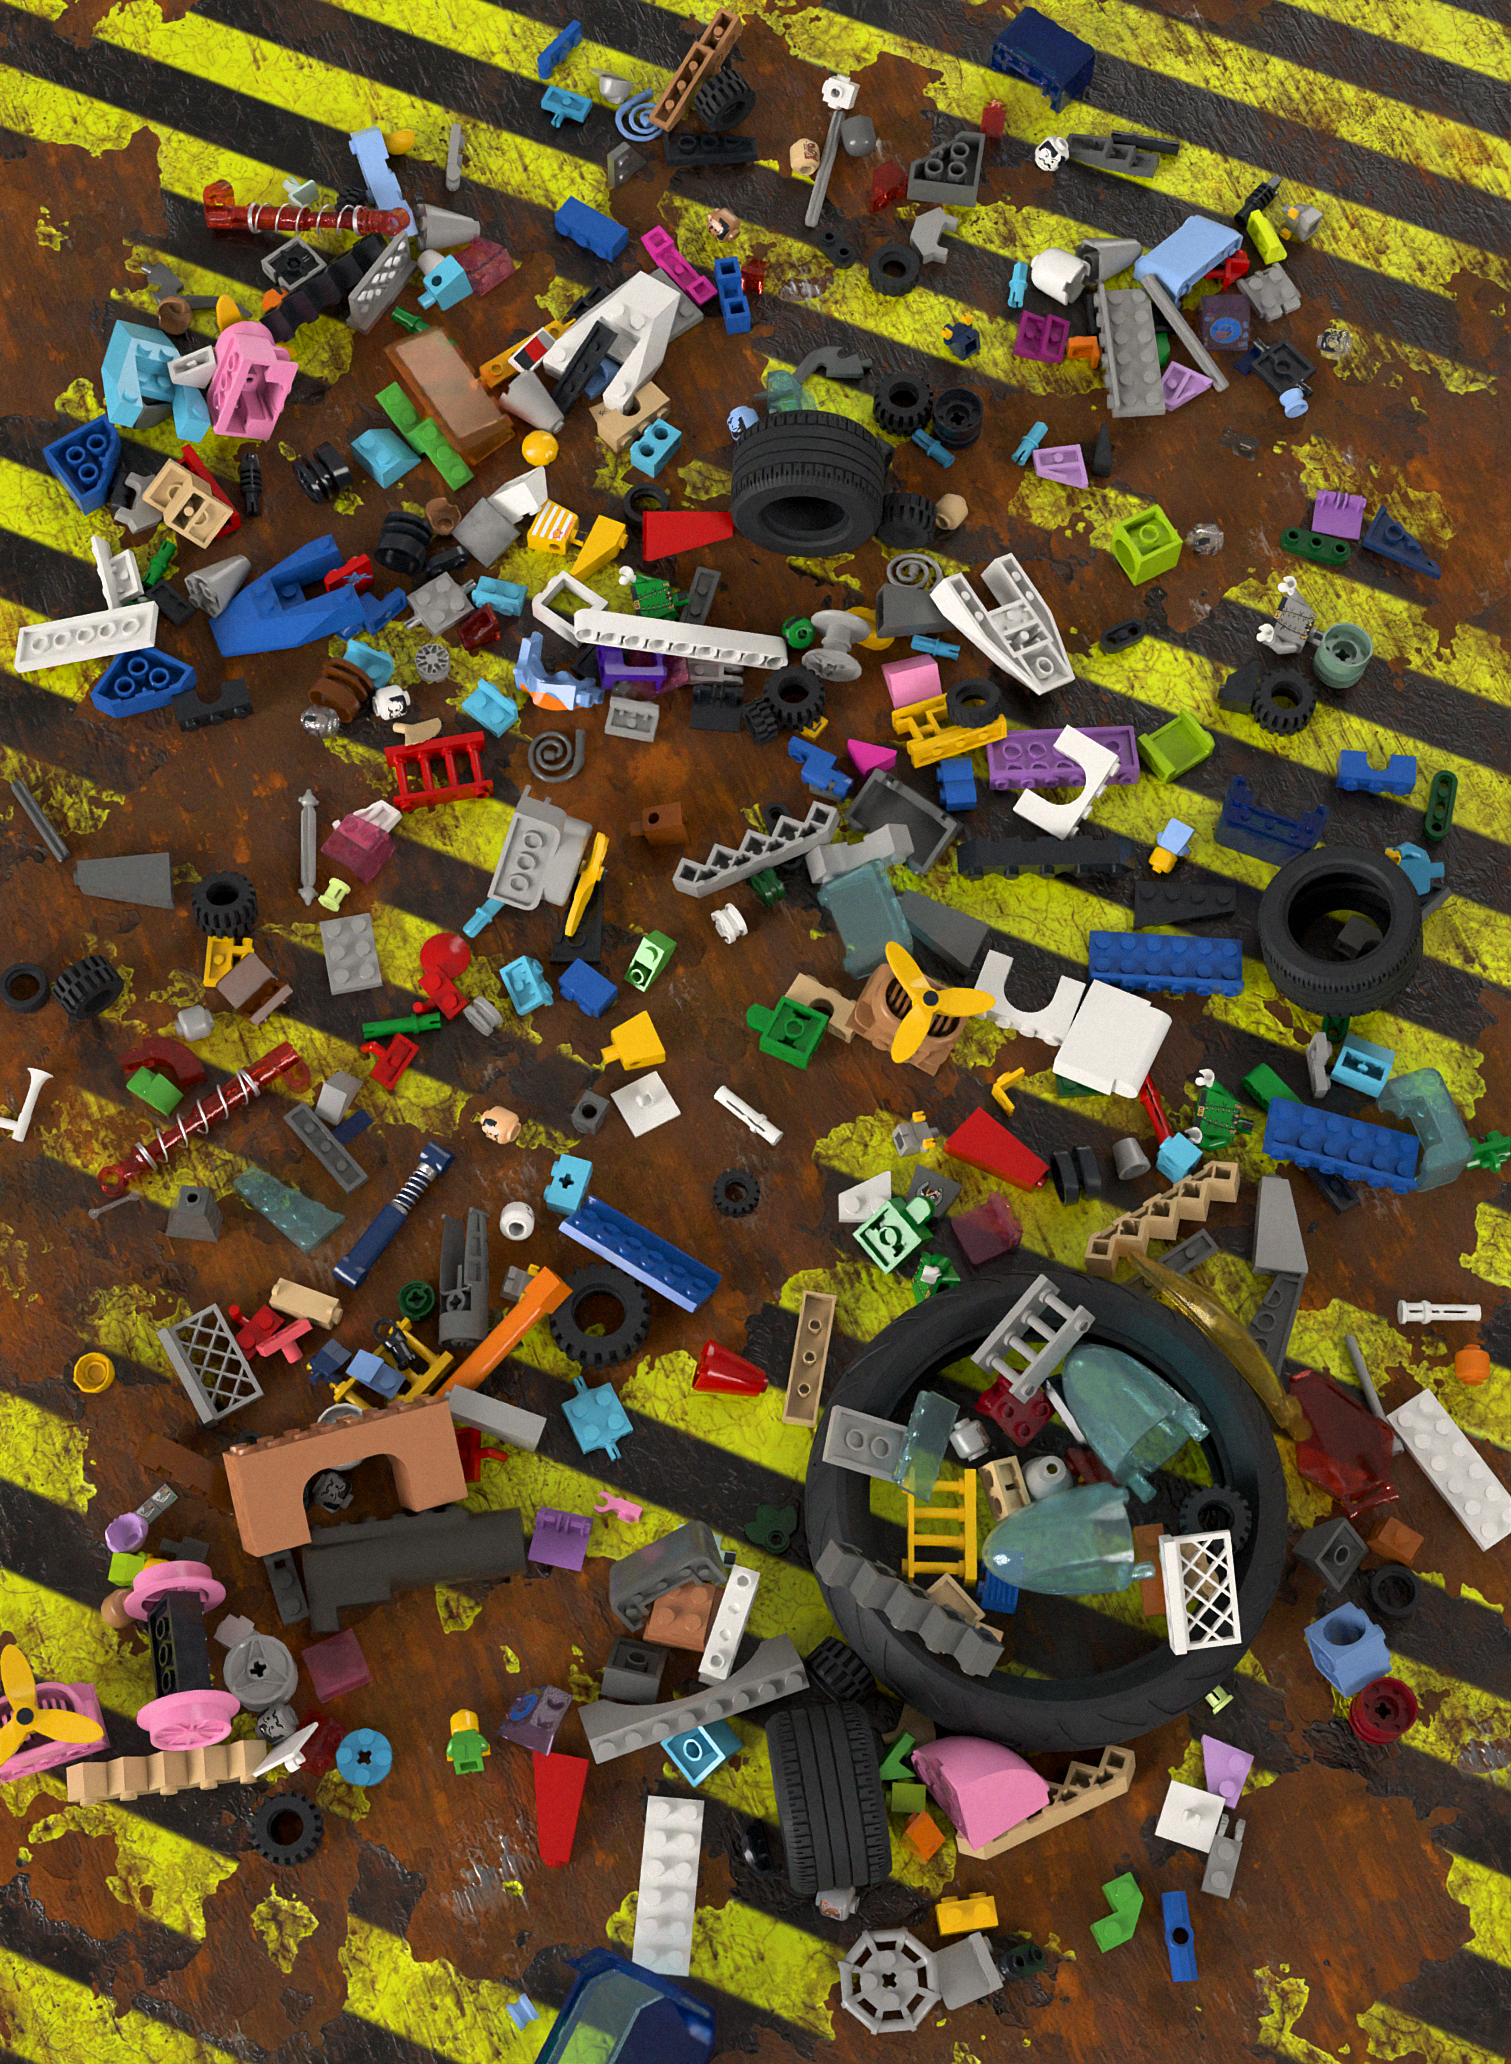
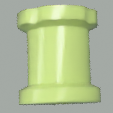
(334, 894)
(1218, 1704)

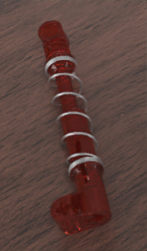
(257, 217)
(208, 1111)

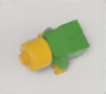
(466, 1746)

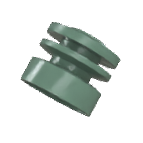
(1342, 655)

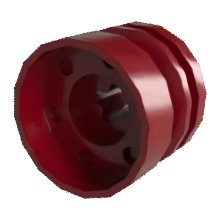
(1393, 1701)

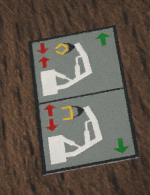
(157, 1503)

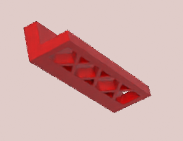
(198, 468)

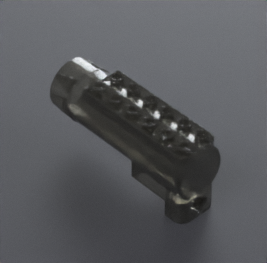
(373, 1560)

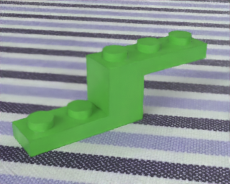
(424, 436)

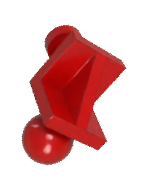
(1234, 267)

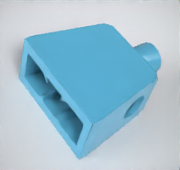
(445, 285)

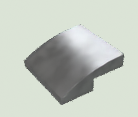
(485, 532)

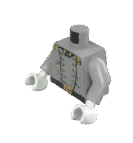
(1291, 623)

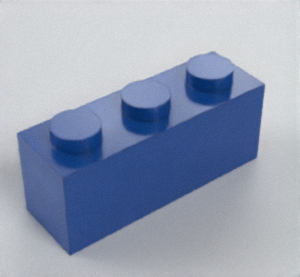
(591, 229)

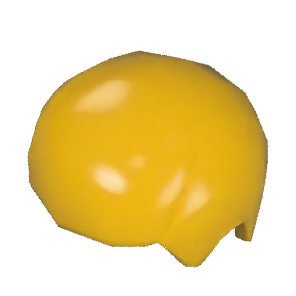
(399, 142)
(540, 448)
(94, 1372)

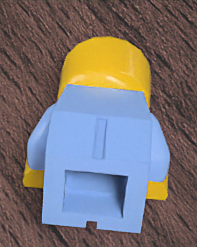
(1171, 844)

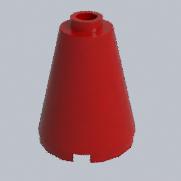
(727, 1373)

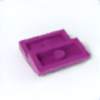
(1041, 337)

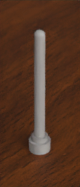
(1368, 1387)

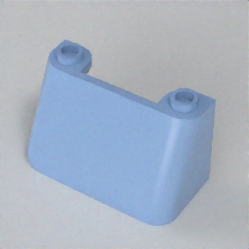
(1188, 255)

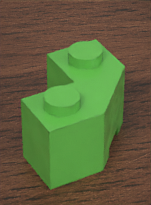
(1125, 1903)

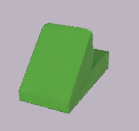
(155, 1090)
(890, 1764)

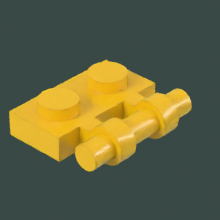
(220, 957)

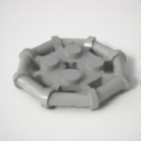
(872, 1981)

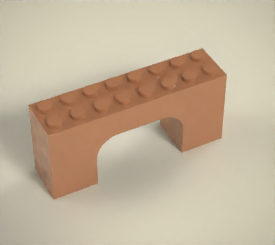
(272, 1474)

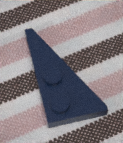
(1392, 541)

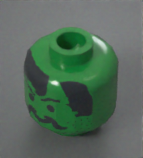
(798, 624)

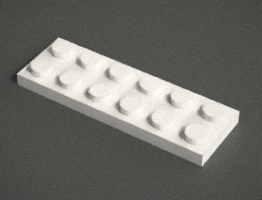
(86, 637)
(1454, 1468)
(668, 1885)

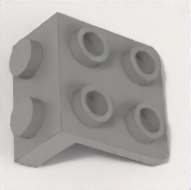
(967, 1971)

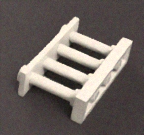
(729, 1626)

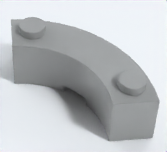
(889, 843)

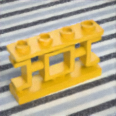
(945, 741)

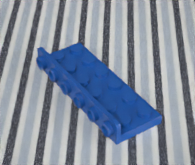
(1166, 963)
(1341, 1145)
(642, 1254)

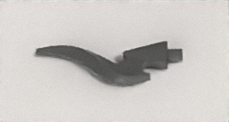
(171, 285)
(836, 367)

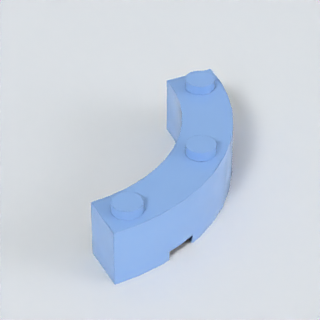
(381, 182)

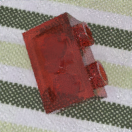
(322, 1742)

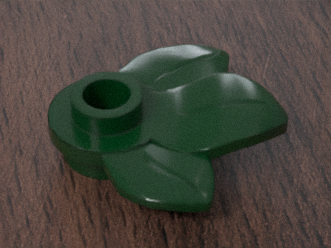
(771, 1524)

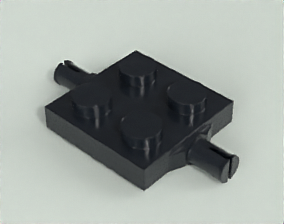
(1282, 367)

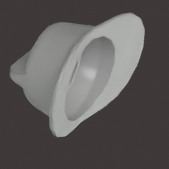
(613, 86)

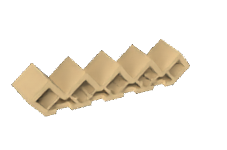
(1161, 1216)
(165, 1772)
(1082, 1790)

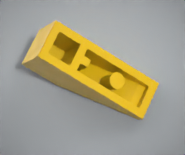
(600, 547)

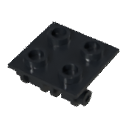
(716, 708)

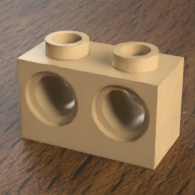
(1003, 1487)

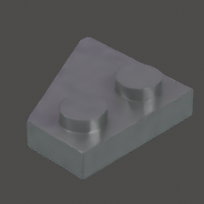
(622, 164)

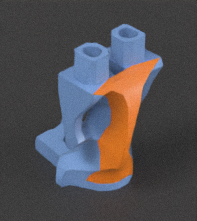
(554, 691)

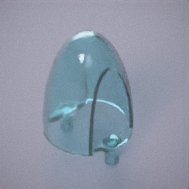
(1127, 1414)
(1067, 1544)

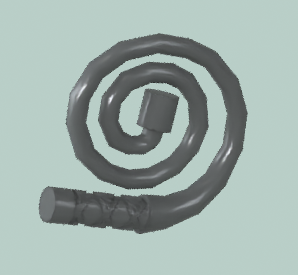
(551, 755)

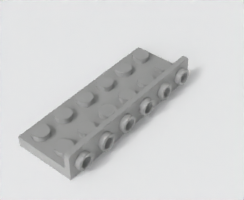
(1129, 352)

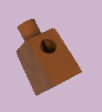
(663, 825)
(1395, 1541)

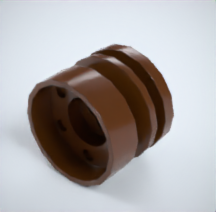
(341, 688)

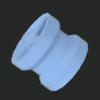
(1293, 402)
(522, 2011)

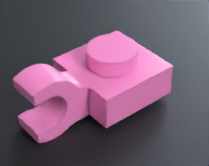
(626, 1510)

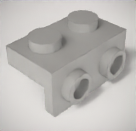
(632, 718)

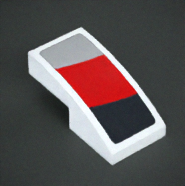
(532, 352)

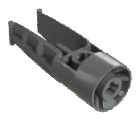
(464, 1283)

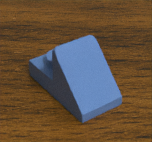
(602, 378)
(375, 1374)

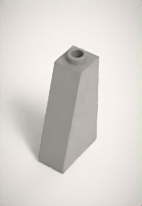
(1277, 1232)
(495, 1418)

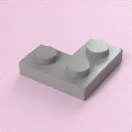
(1317, 1056)

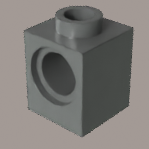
(590, 1102)

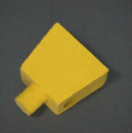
(635, 1044)

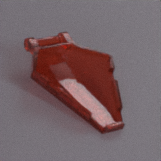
(1348, 1446)

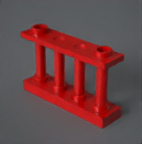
(438, 748)

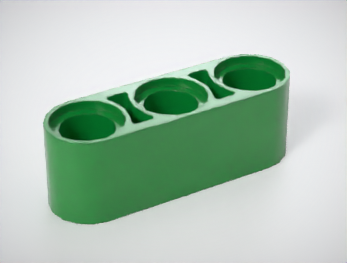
(1265, 1084)

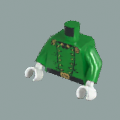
(653, 596)
(1216, 1116)
(933, 1276)

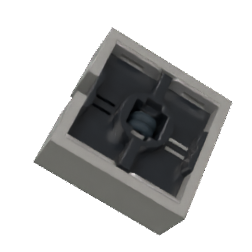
(292, 264)

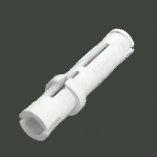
(756, 1121)

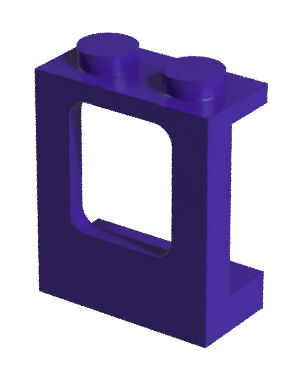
(613, 668)

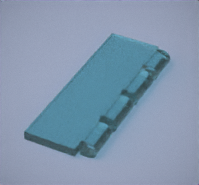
(924, 1453)

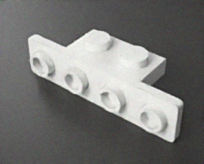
(118, 574)

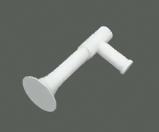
(20, 1127)

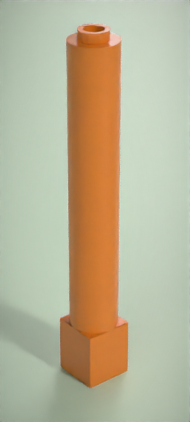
(543, 1295)

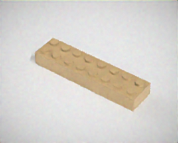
(809, 1359)

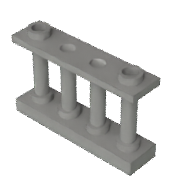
(1016, 1323)

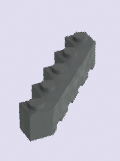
(909, 1607)

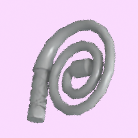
(913, 570)

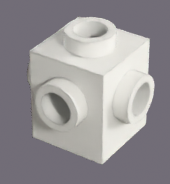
(847, 89)

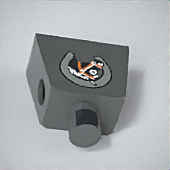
(937, 1187)

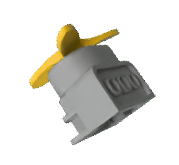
(544, 858)

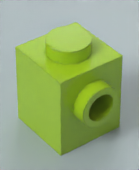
(905, 1797)

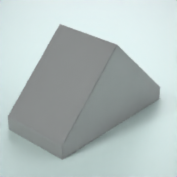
(337, 1096)

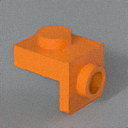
(1084, 348)

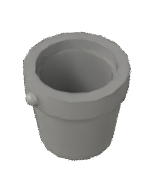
(1129, 1159)

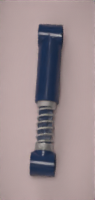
(355, 1266)

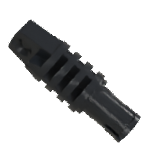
(1258, 199)
(250, 483)

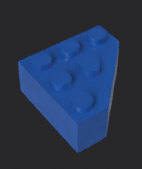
(86, 462)
(141, 682)

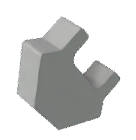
(927, 233)
(142, 513)

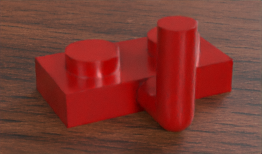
(442, 993)
(392, 1059)
(254, 1331)
(471, 1453)

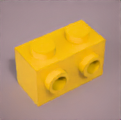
(966, 1915)

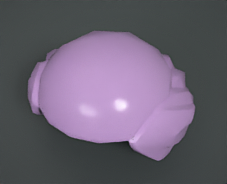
(127, 1533)

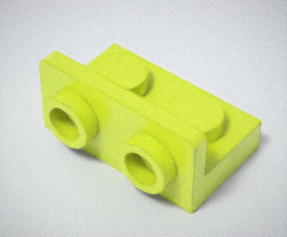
(1265, 238)

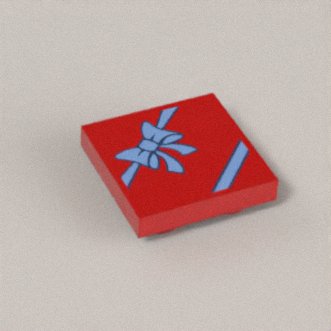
(355, 572)

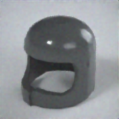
(858, 135)

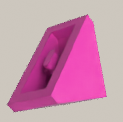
(868, 757)

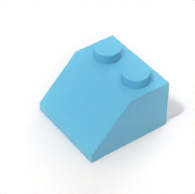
(383, 455)
(703, 1750)

